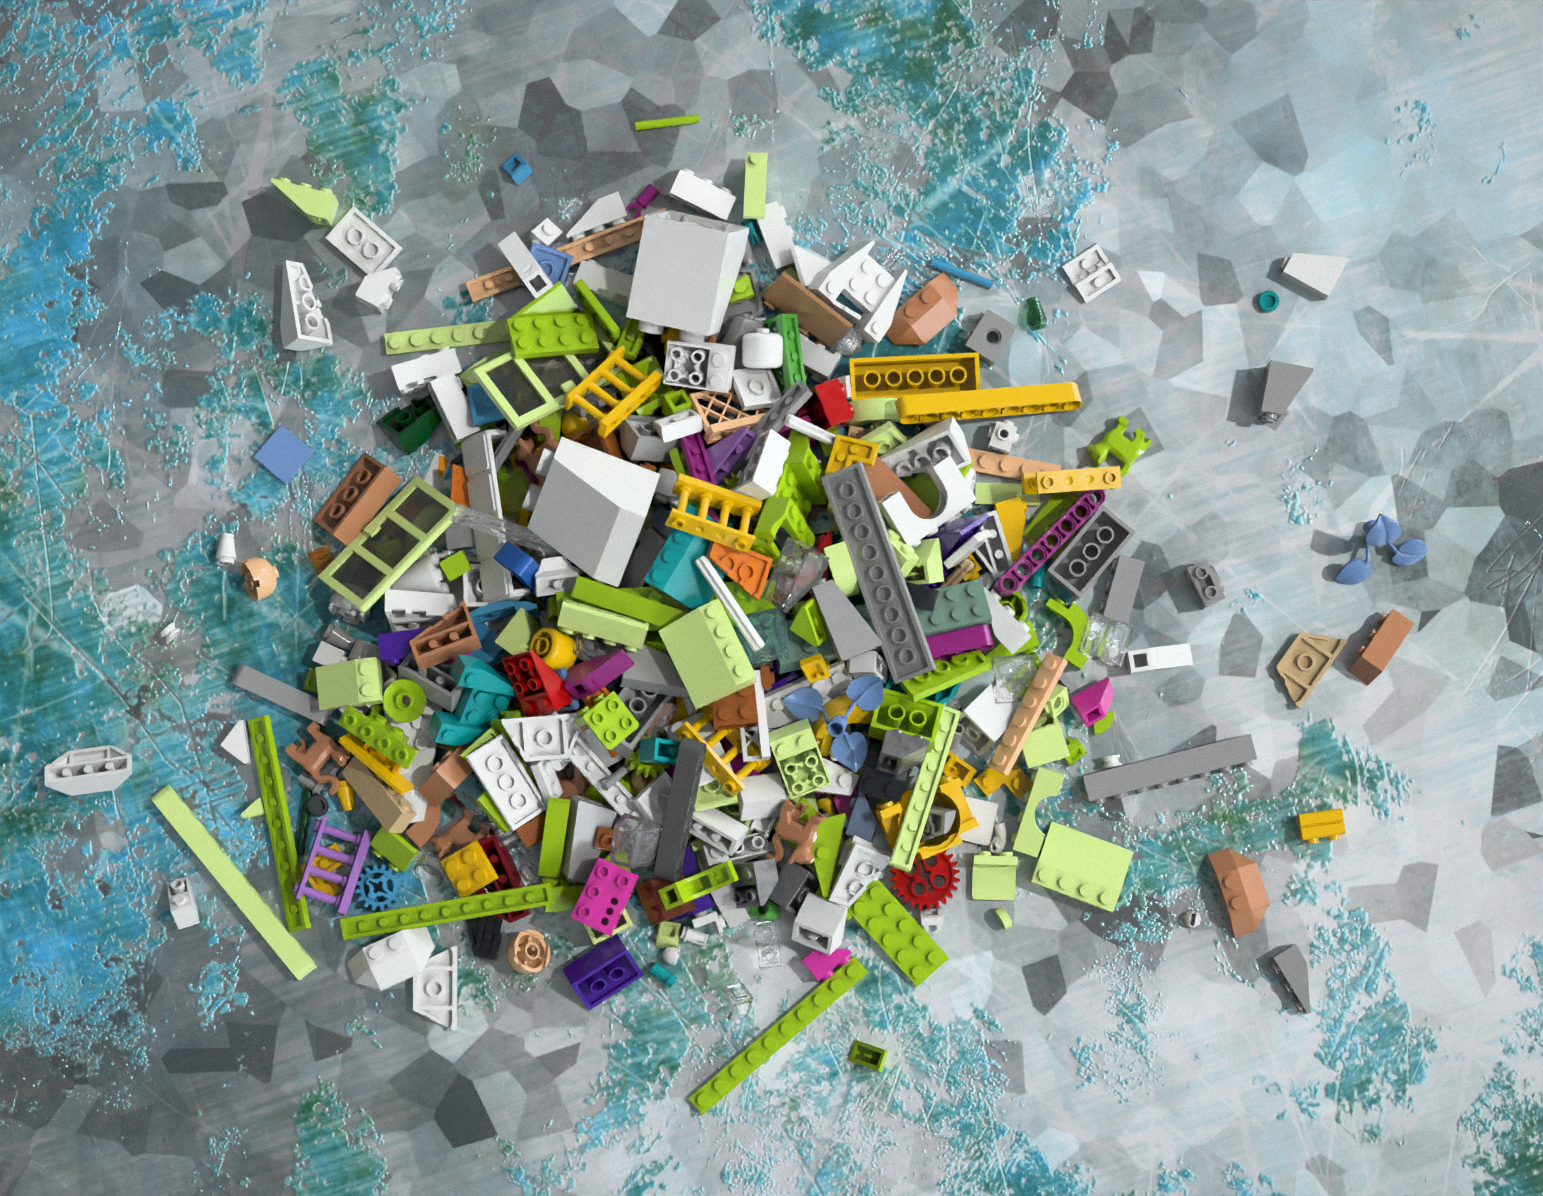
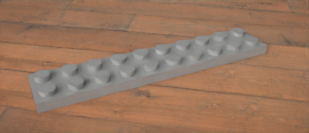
(878, 572)

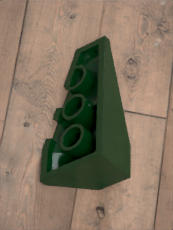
(412, 425)

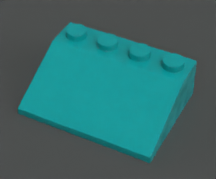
(675, 568)

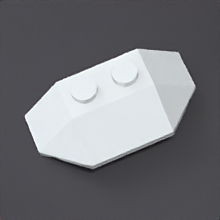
(89, 770)
(392, 959)

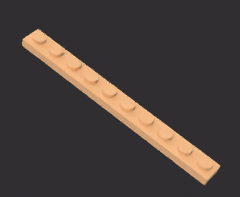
(582, 249)
(988, 462)

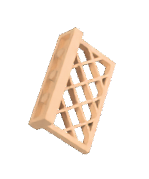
(725, 426)

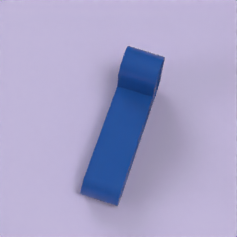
(521, 566)

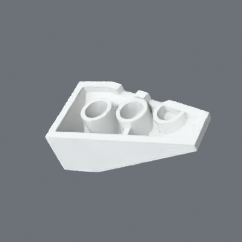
(926, 447)

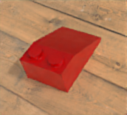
(830, 406)

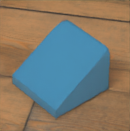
(517, 169)

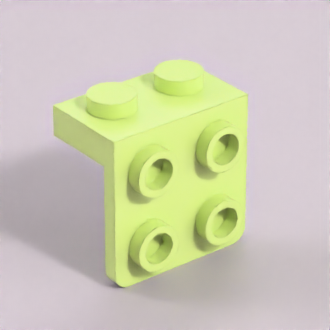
(994, 876)

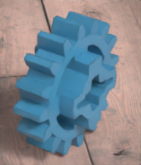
(372, 896)

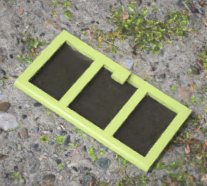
(538, 386)
(389, 544)

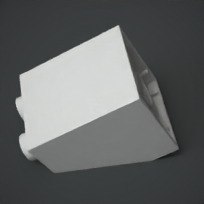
(685, 273)
(590, 507)

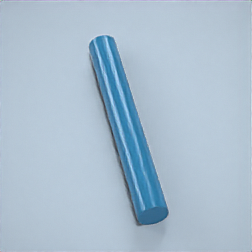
(961, 273)

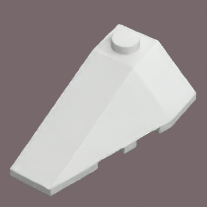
(301, 319)

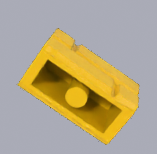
(1321, 824)

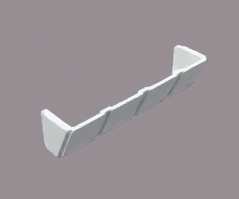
(485, 497)

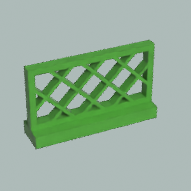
(792, 353)

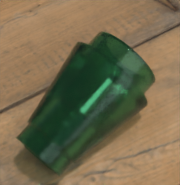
(1035, 314)

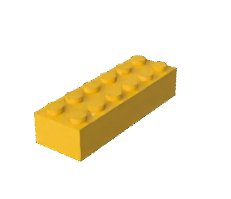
(913, 375)

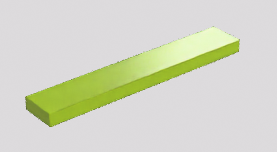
(625, 602)

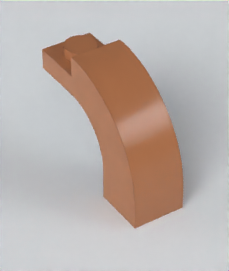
(423, 831)

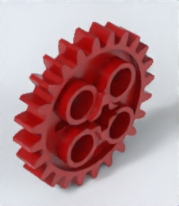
(942, 869)

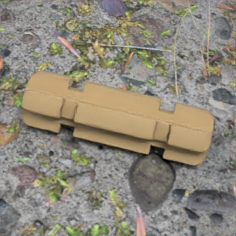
(958, 574)

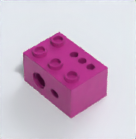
(605, 896)

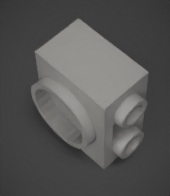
(989, 324)
(1205, 583)

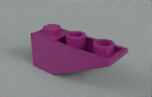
(596, 673)

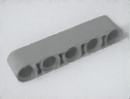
(280, 693)

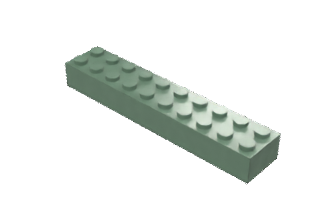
(955, 609)

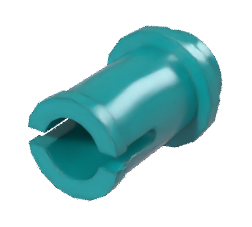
(753, 230)
(1038, 576)
(663, 975)

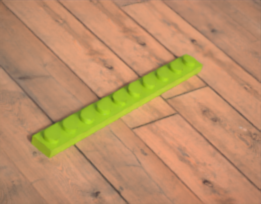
(278, 821)
(447, 911)
(778, 1035)

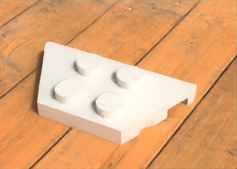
(543, 736)
(437, 989)

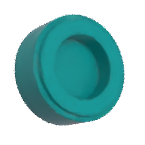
(1268, 301)

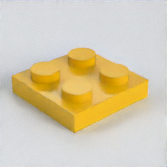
(469, 869)

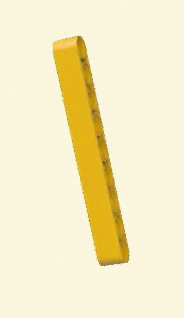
(988, 403)

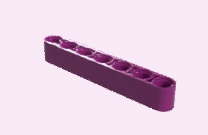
(1042, 548)

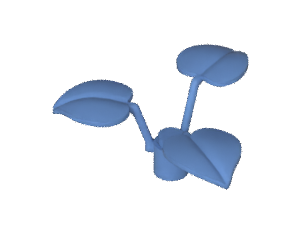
(1379, 532)
(847, 748)

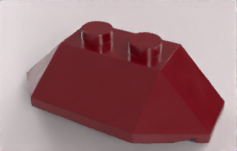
(506, 871)

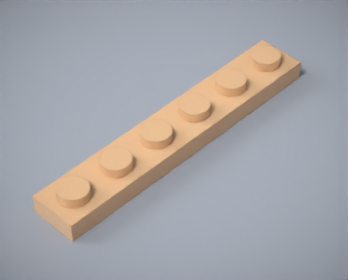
(1027, 713)

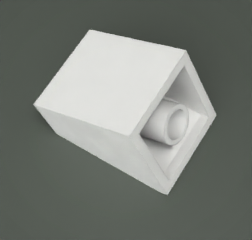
(985, 720)

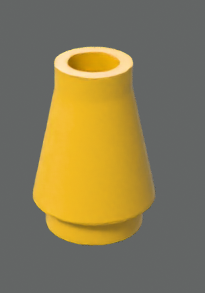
(346, 795)

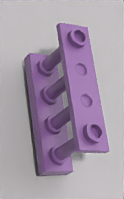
(348, 881)

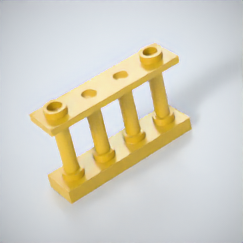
(620, 409)
(1071, 480)
(719, 498)
(716, 765)

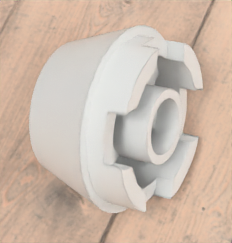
(347, 610)

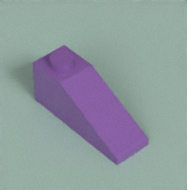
(728, 453)

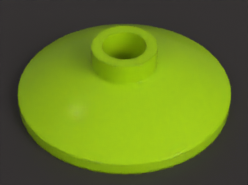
(395, 705)

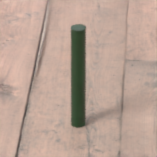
(304, 822)

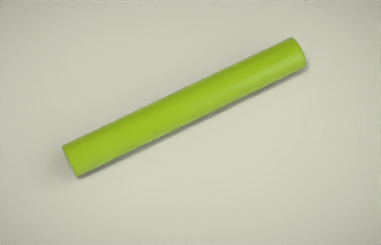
(666, 122)

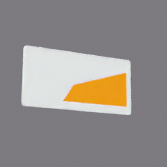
(437, 470)

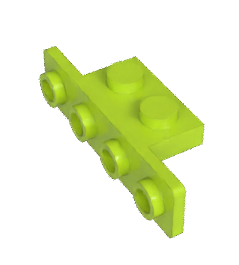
(380, 735)

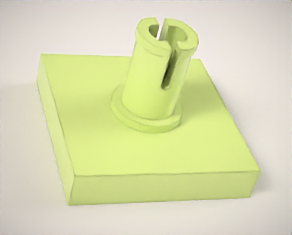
(886, 436)
(712, 796)

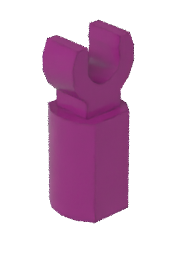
(644, 199)

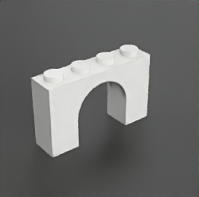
(954, 498)

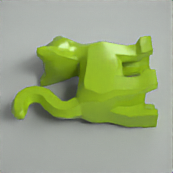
(1119, 446)

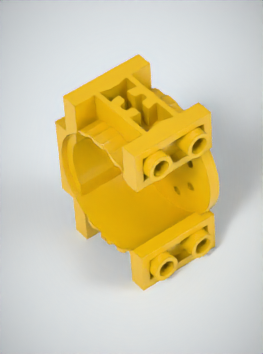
(947, 795)

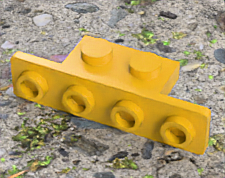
(377, 762)

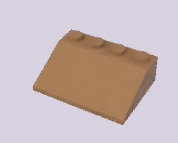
(813, 315)

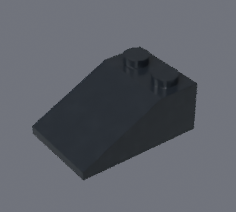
(877, 782)

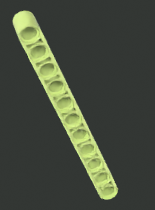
(233, 882)

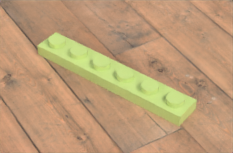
(448, 336)

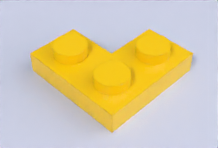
(850, 450)
(1016, 781)
(327, 864)

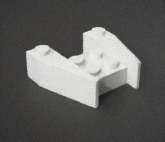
(865, 286)

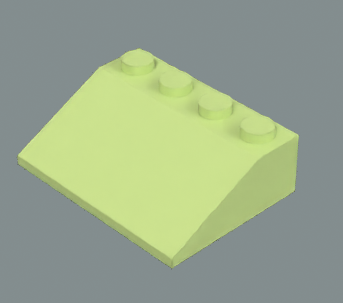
(707, 654)
(1081, 867)

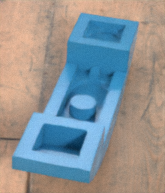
(502, 609)

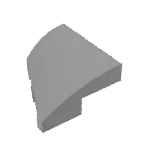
(938, 822)

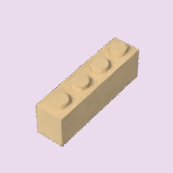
(385, 803)

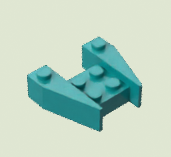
(483, 699)

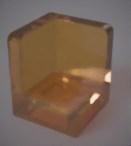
(321, 558)

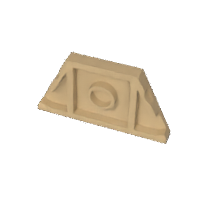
(1306, 663)

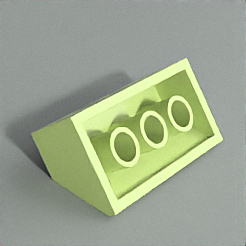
(603, 624)

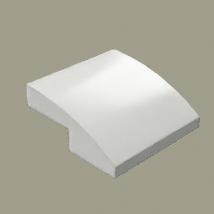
(1091, 272)

